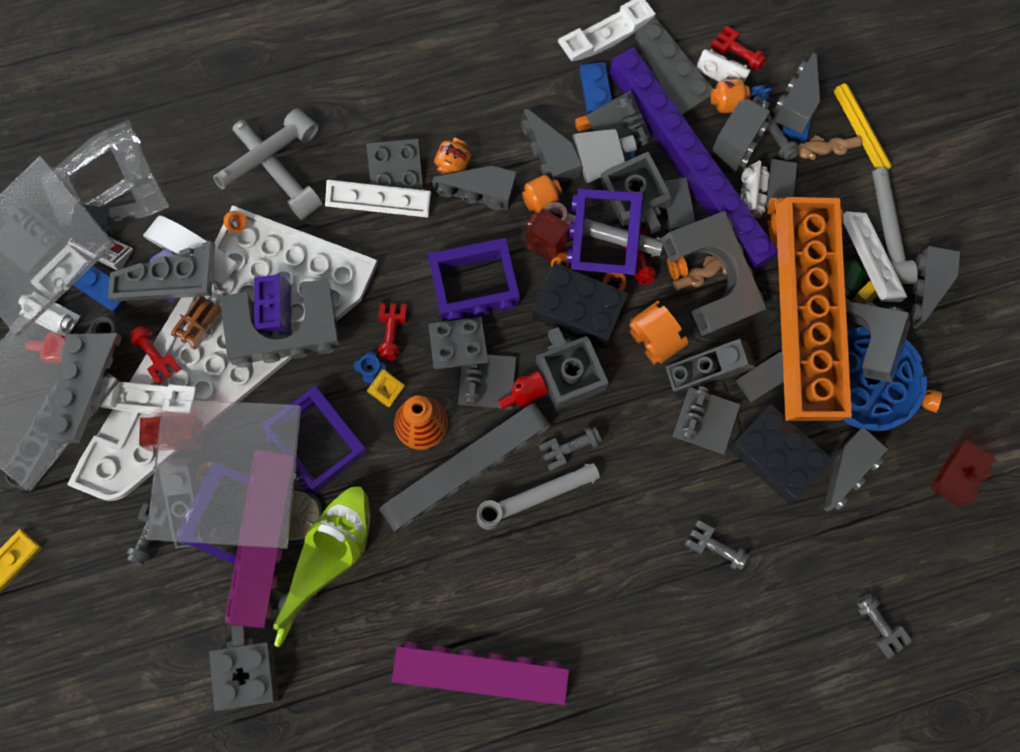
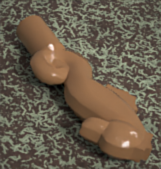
(818, 146)
(696, 276)

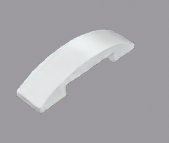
(607, 32)
(175, 237)
(144, 397)

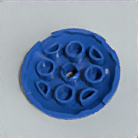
(884, 403)

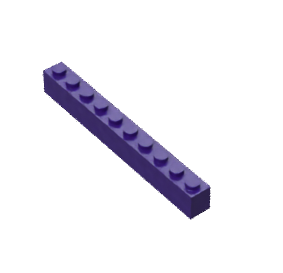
(690, 156)

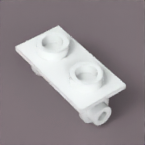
(719, 68)
(754, 180)
(59, 319)

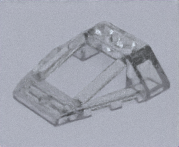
(133, 165)

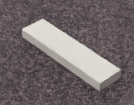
(377, 198)
(874, 257)

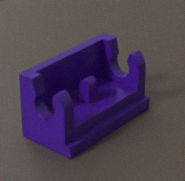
(272, 304)

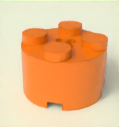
(658, 332)

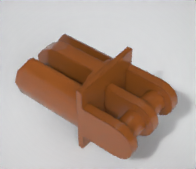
(199, 317)

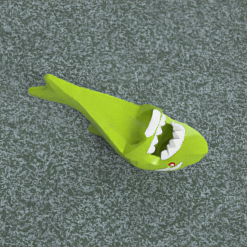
(327, 553)

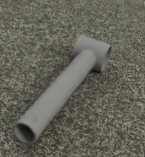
(296, 125)
(302, 201)
(607, 232)
(905, 270)
(537, 495)

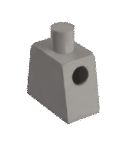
(601, 151)

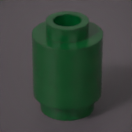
(852, 277)

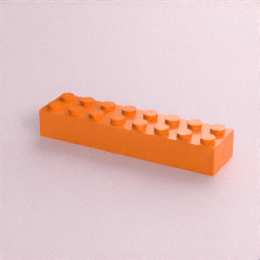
(813, 309)

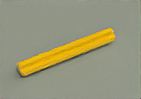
(862, 127)

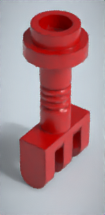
(728, 41)
(645, 274)
(142, 336)
(388, 349)

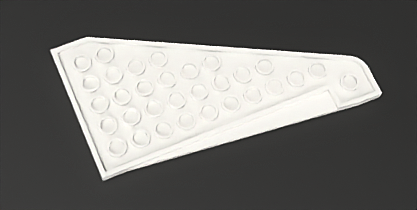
(114, 460)

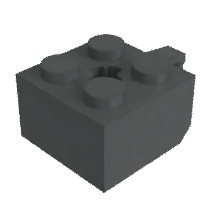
(741, 134)
(643, 175)
(570, 355)
(252, 658)

